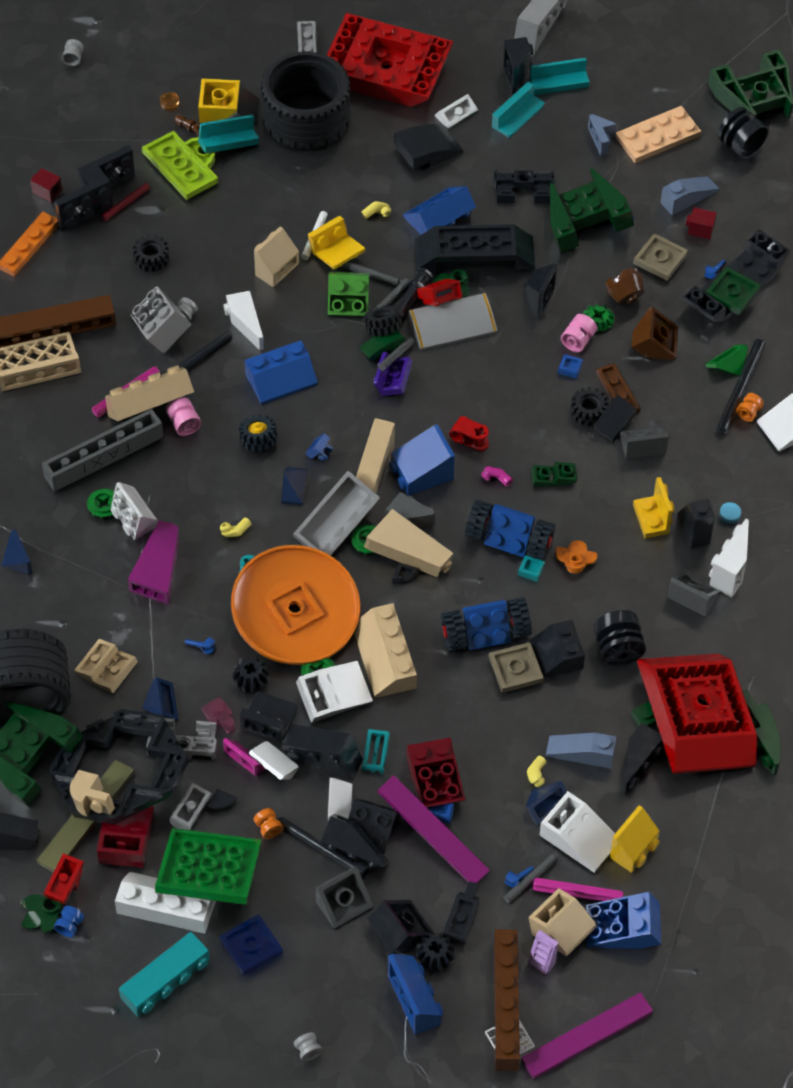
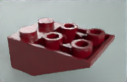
(435, 772)
(126, 841)

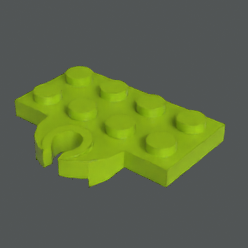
(182, 163)

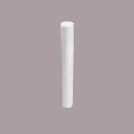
(320, 221)

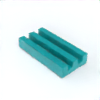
(373, 767)

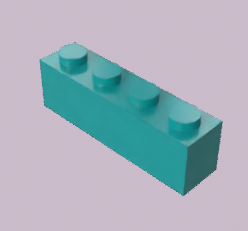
(164, 974)

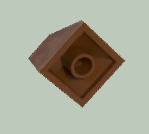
(655, 336)

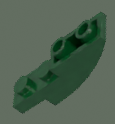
(767, 733)

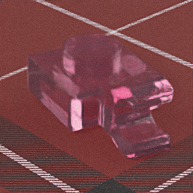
(220, 713)

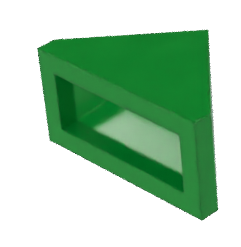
(730, 360)

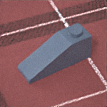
(686, 192)
(583, 748)

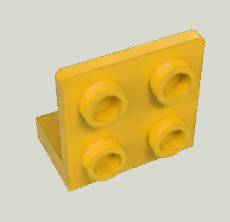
(333, 243)
(655, 511)

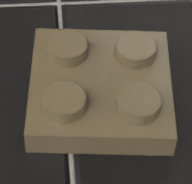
(660, 257)
(516, 667)

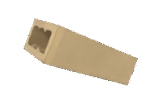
(377, 454)
(409, 545)

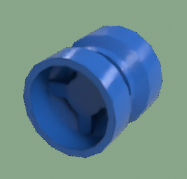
(68, 922)

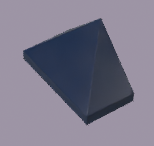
(294, 485)
(16, 556)
(161, 699)
(544, 799)

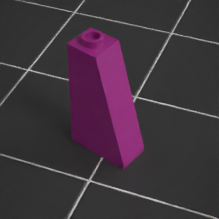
(156, 565)

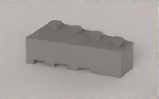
(537, 20)

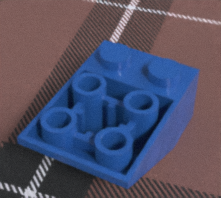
(625, 922)

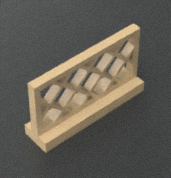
(38, 370)

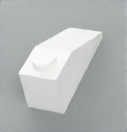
(244, 317)

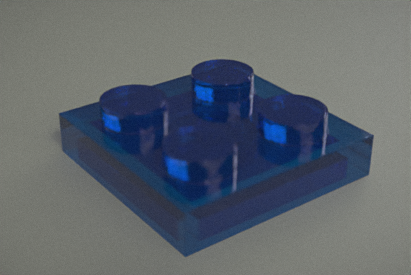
(251, 944)

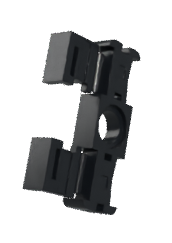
(535, 181)

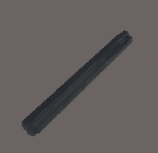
(741, 386)

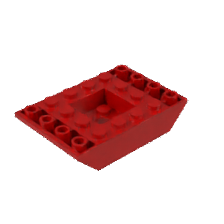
(368, 45)
(698, 734)

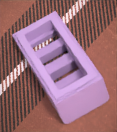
(543, 953)

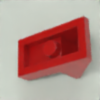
(64, 879)

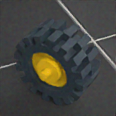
(258, 432)

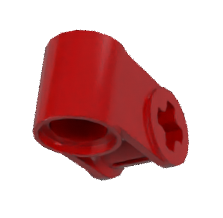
(468, 432)

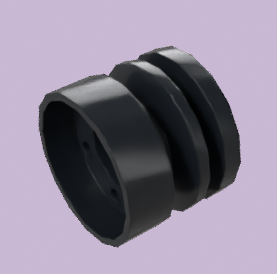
(743, 132)
(619, 637)

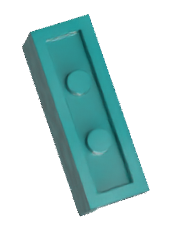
(559, 76)
(517, 111)
(227, 134)

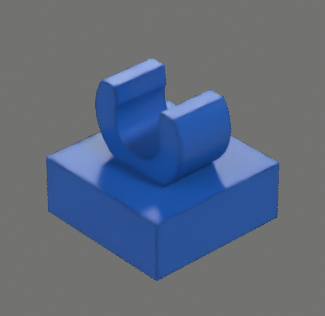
(318, 446)

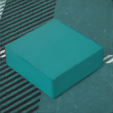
(531, 568)

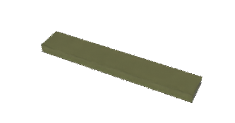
(76, 828)

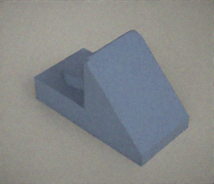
(601, 132)

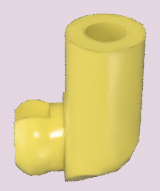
(377, 207)
(235, 531)
(534, 771)

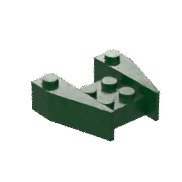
(756, 91)
(586, 207)
(24, 742)

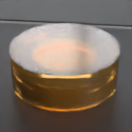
(169, 101)

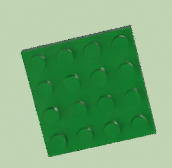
(208, 866)

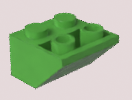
(348, 293)

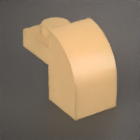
(88, 794)

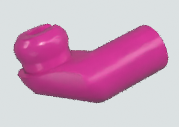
(498, 473)

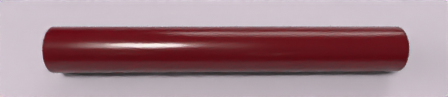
(125, 202)

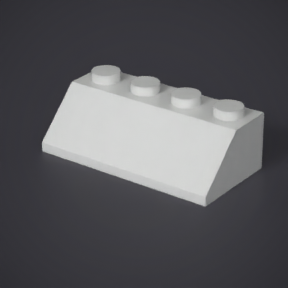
(138, 900)

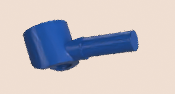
(711, 271)
(207, 647)
(513, 879)

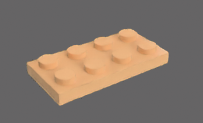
(658, 134)

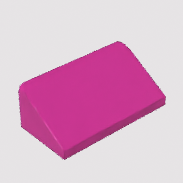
(242, 756)

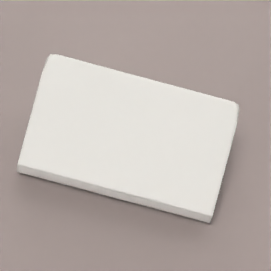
(456, 111)
(274, 760)
(339, 798)

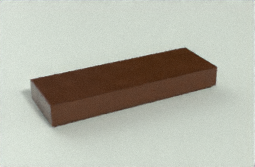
(615, 385)

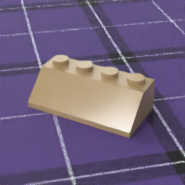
(149, 393)
(385, 652)

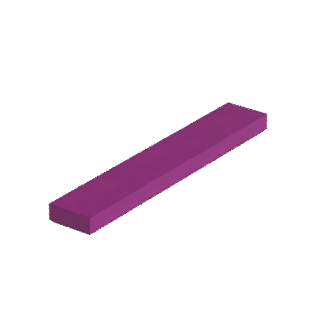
(433, 830)
(586, 1035)

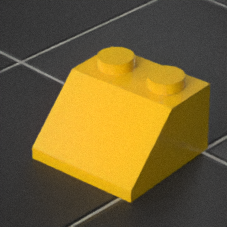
(218, 99)
(634, 840)

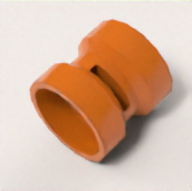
(751, 405)
(267, 822)

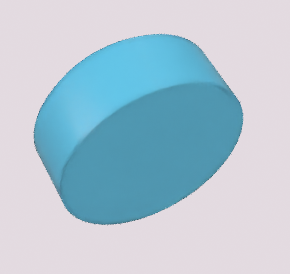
(730, 513)

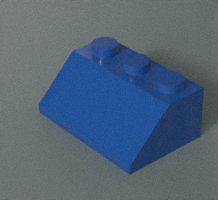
(441, 209)
(280, 372)
(414, 992)

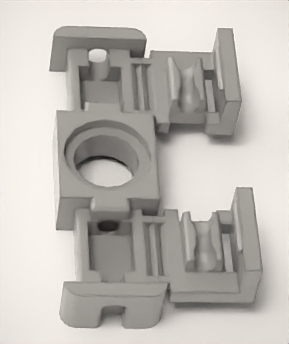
(203, 743)

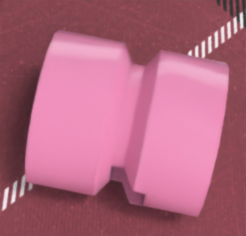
(578, 333)
(183, 416)

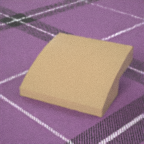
(105, 666)

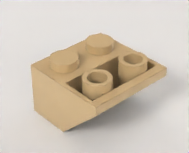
(275, 257)
(563, 921)

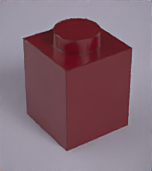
(46, 185)
(701, 223)

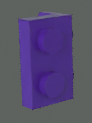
(394, 378)

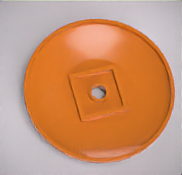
(300, 578)

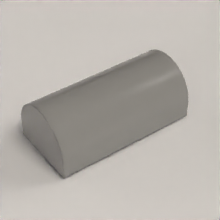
(190, 807)

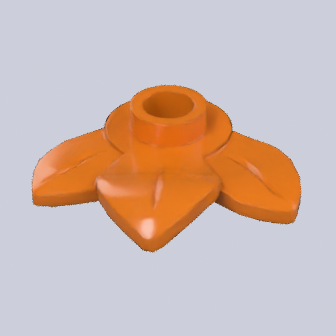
(576, 556)

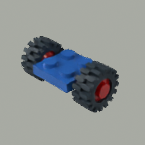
(509, 530)
(486, 624)

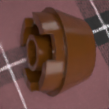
(626, 286)

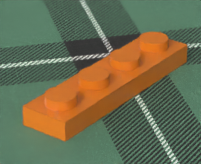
(28, 243)

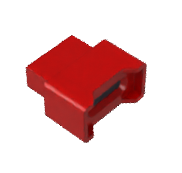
(440, 292)

